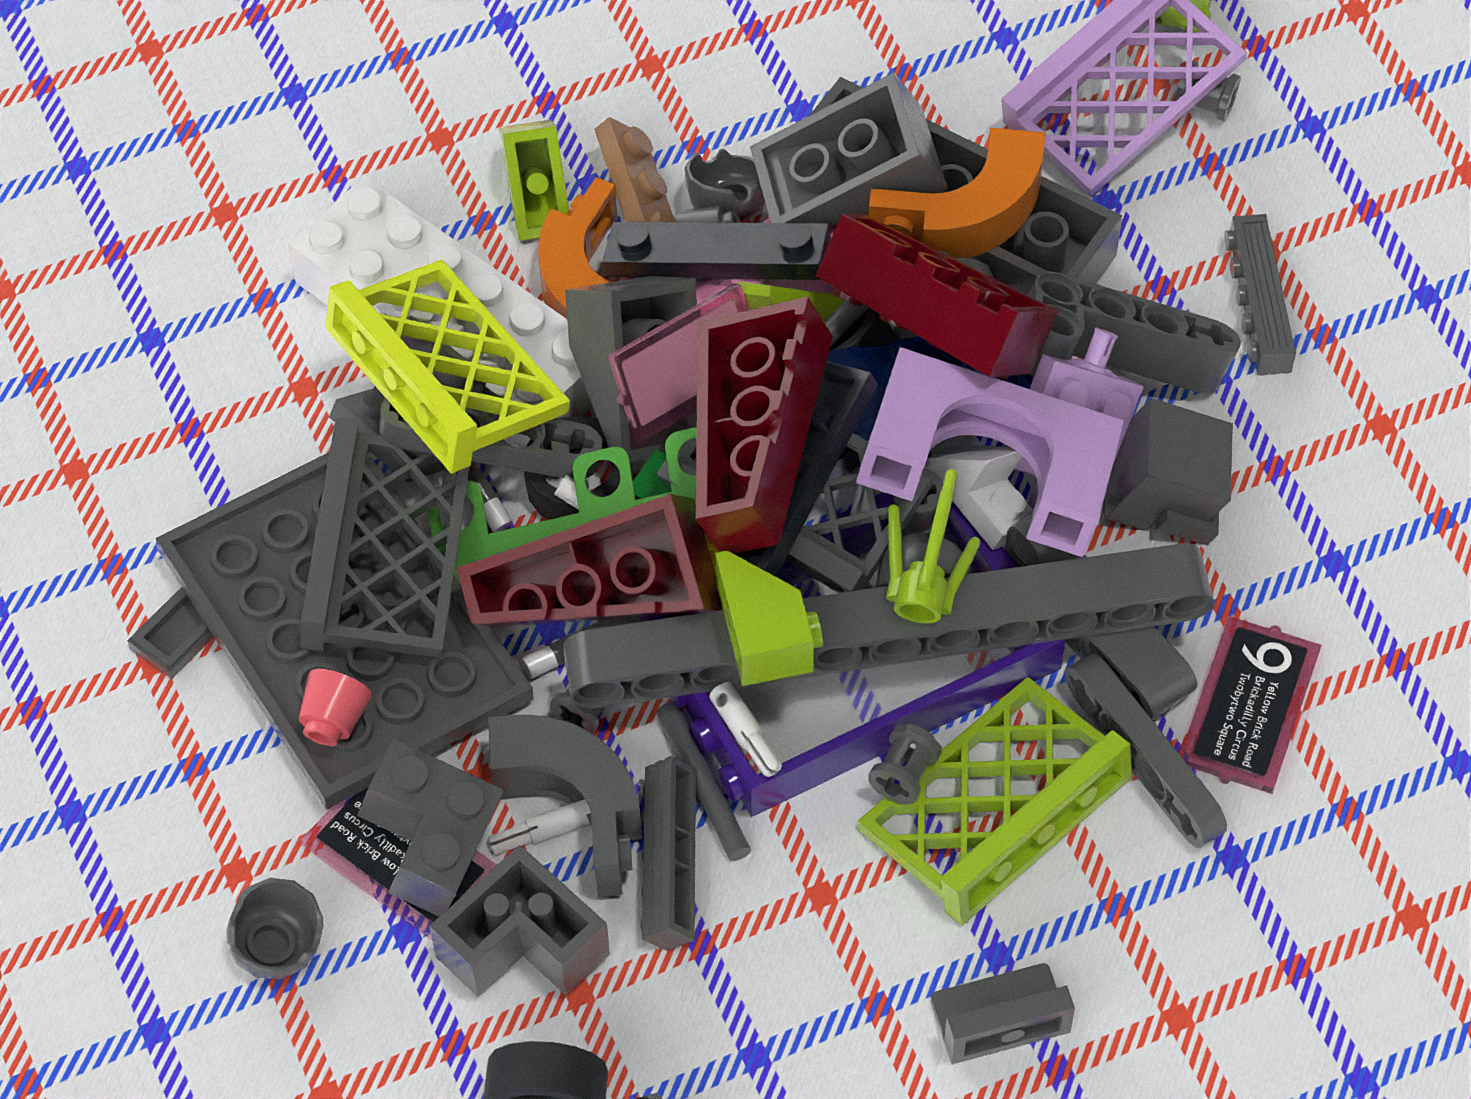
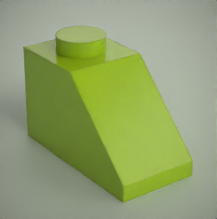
(533, 174)
(765, 622)

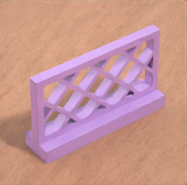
(1083, 59)

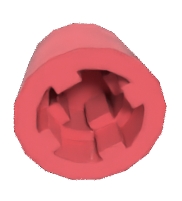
(332, 706)

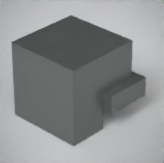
(1172, 471)

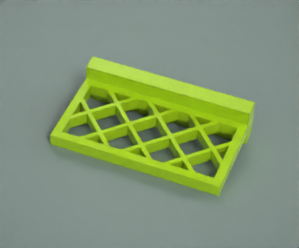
(1039, 818)

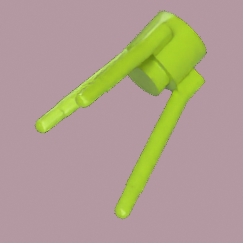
(922, 591)

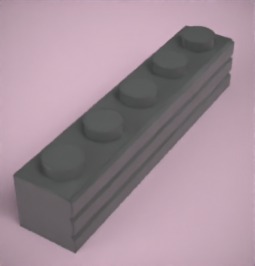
(1260, 295)
(669, 854)

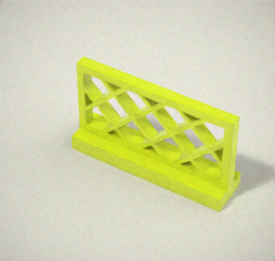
(407, 374)

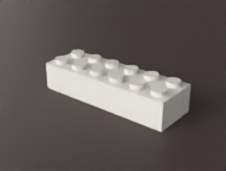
(377, 237)

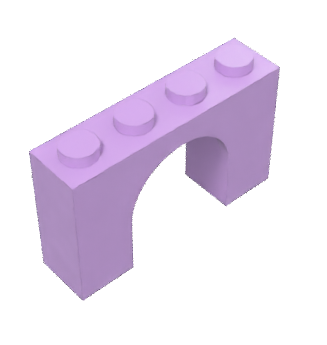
(1060, 440)

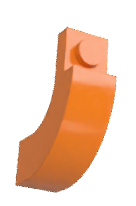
(979, 213)
(571, 240)

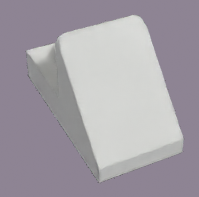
(984, 488)

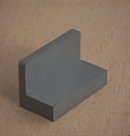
(1002, 1012)

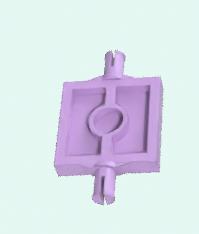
(1087, 385)

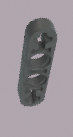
(533, 458)
(1152, 755)

